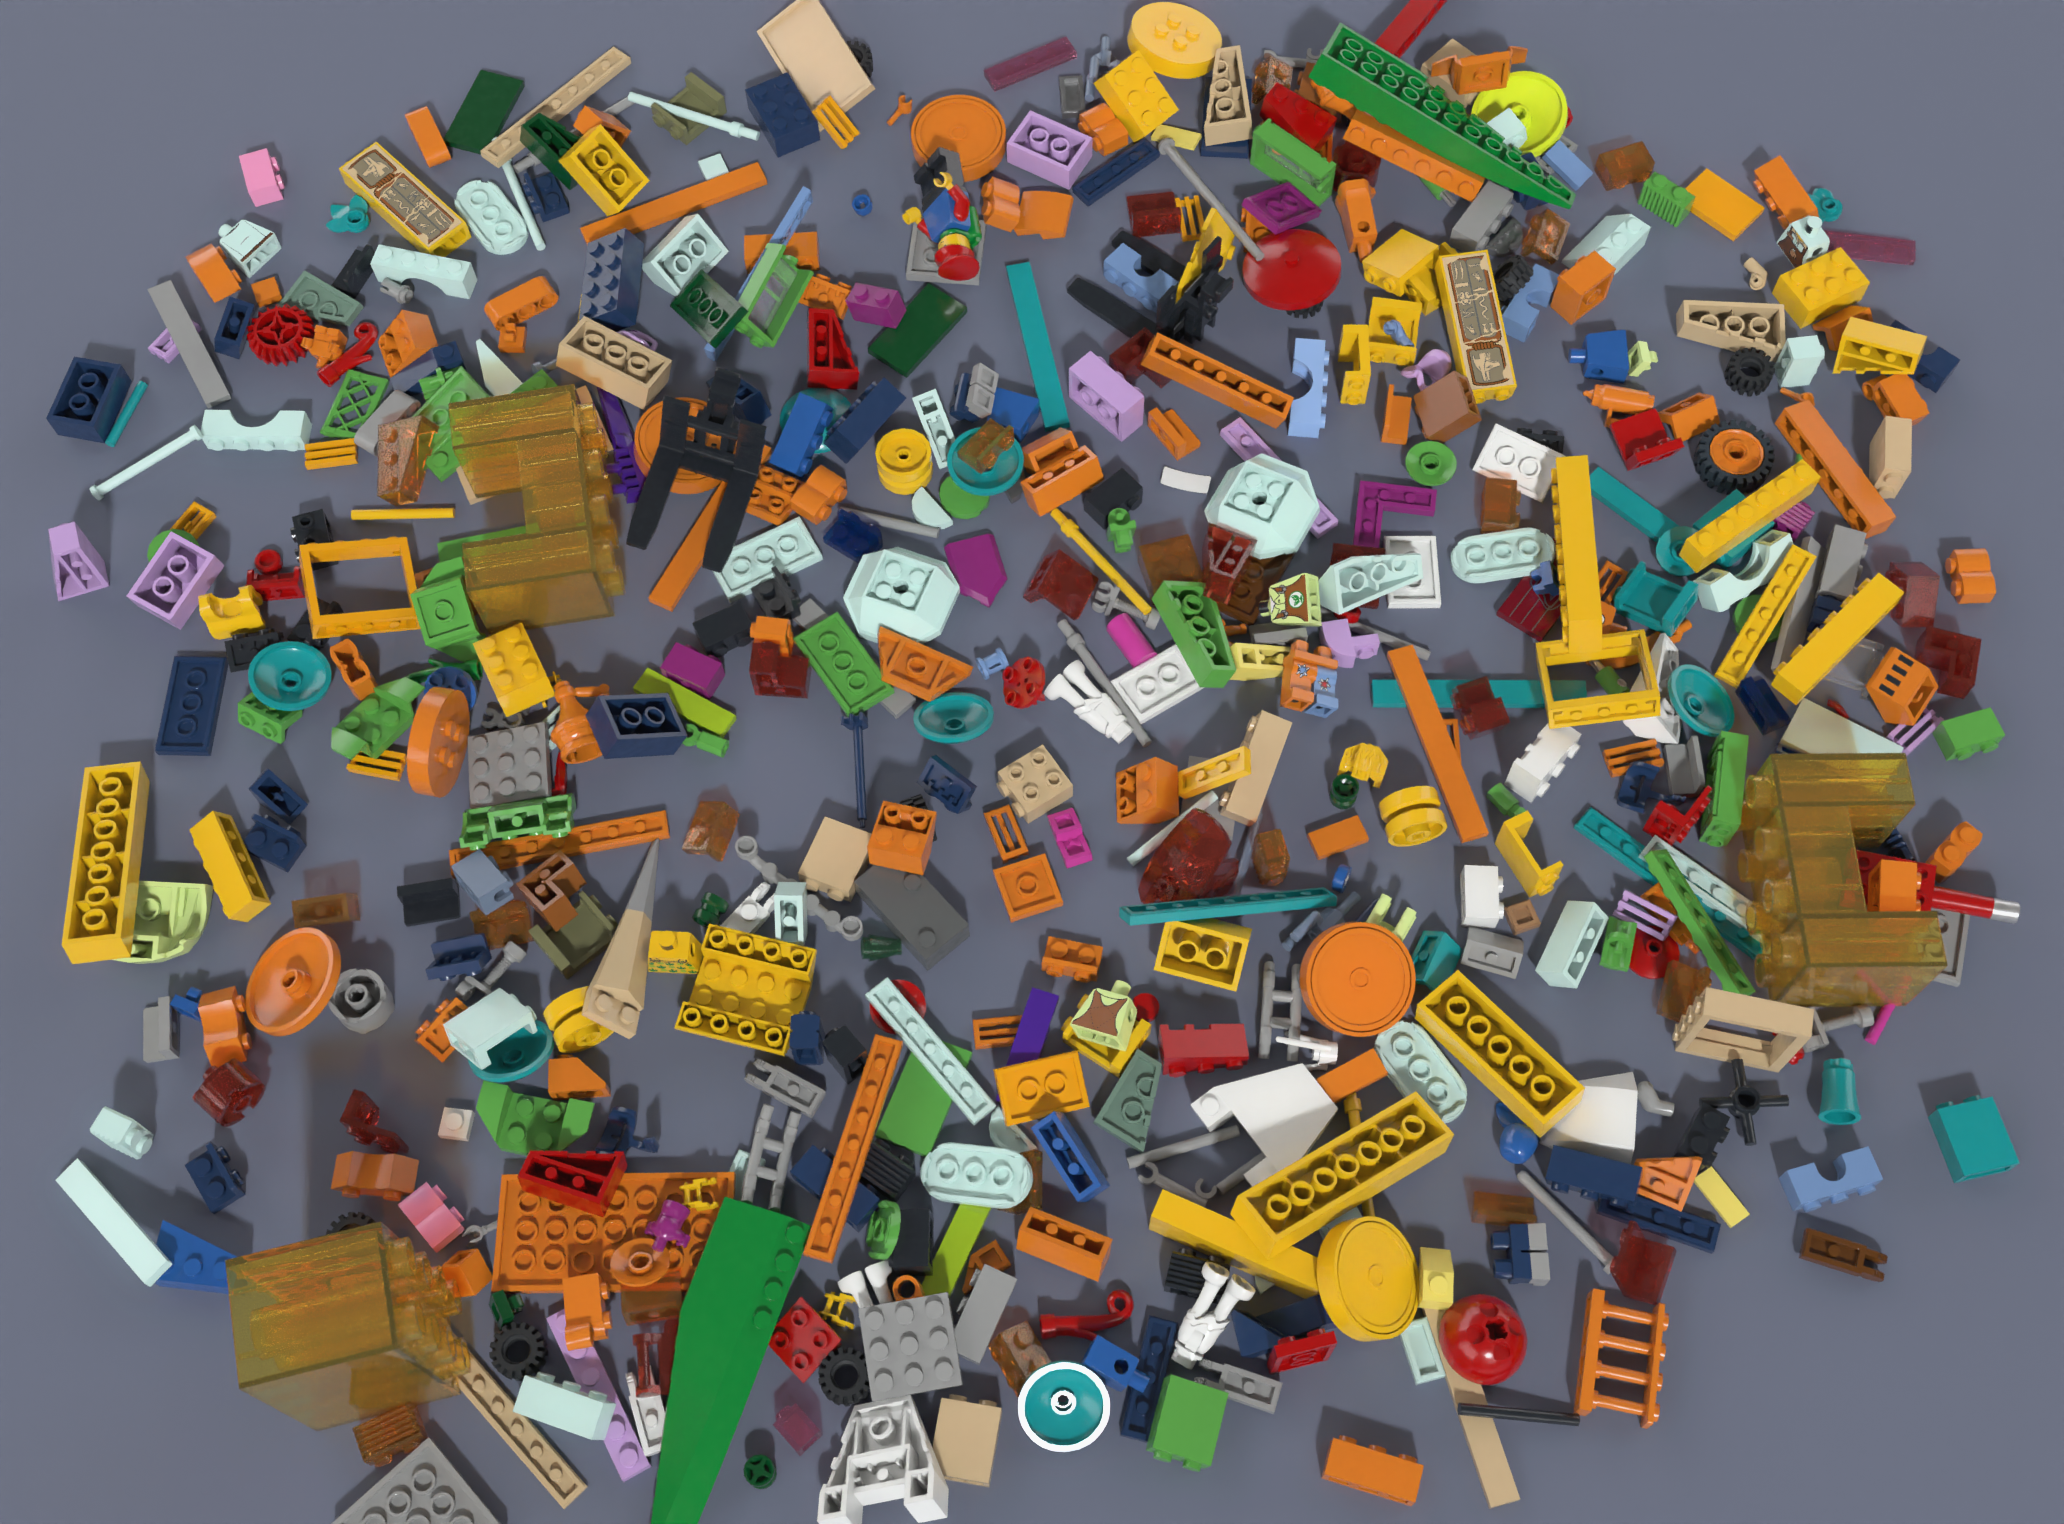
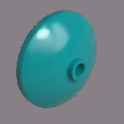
(831, 397)
(997, 480)
(285, 665)
(1700, 700)
(953, 718)
(517, 1055)
(1069, 1423)

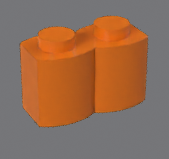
(1104, 128)
(1000, 204)
(819, 495)
(1971, 576)
(773, 630)
(353, 669)
(1954, 850)

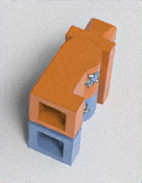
(1309, 680)

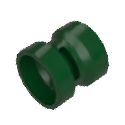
(1344, 785)
(710, 910)

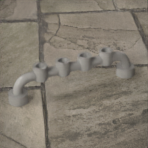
(849, 927)

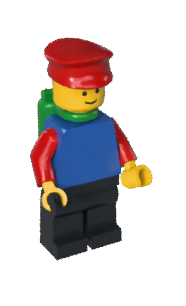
(947, 215)

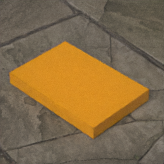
(1722, 205)
(1040, 1087)

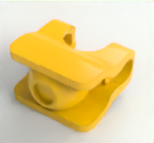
(233, 614)

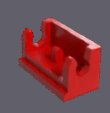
(277, 586)

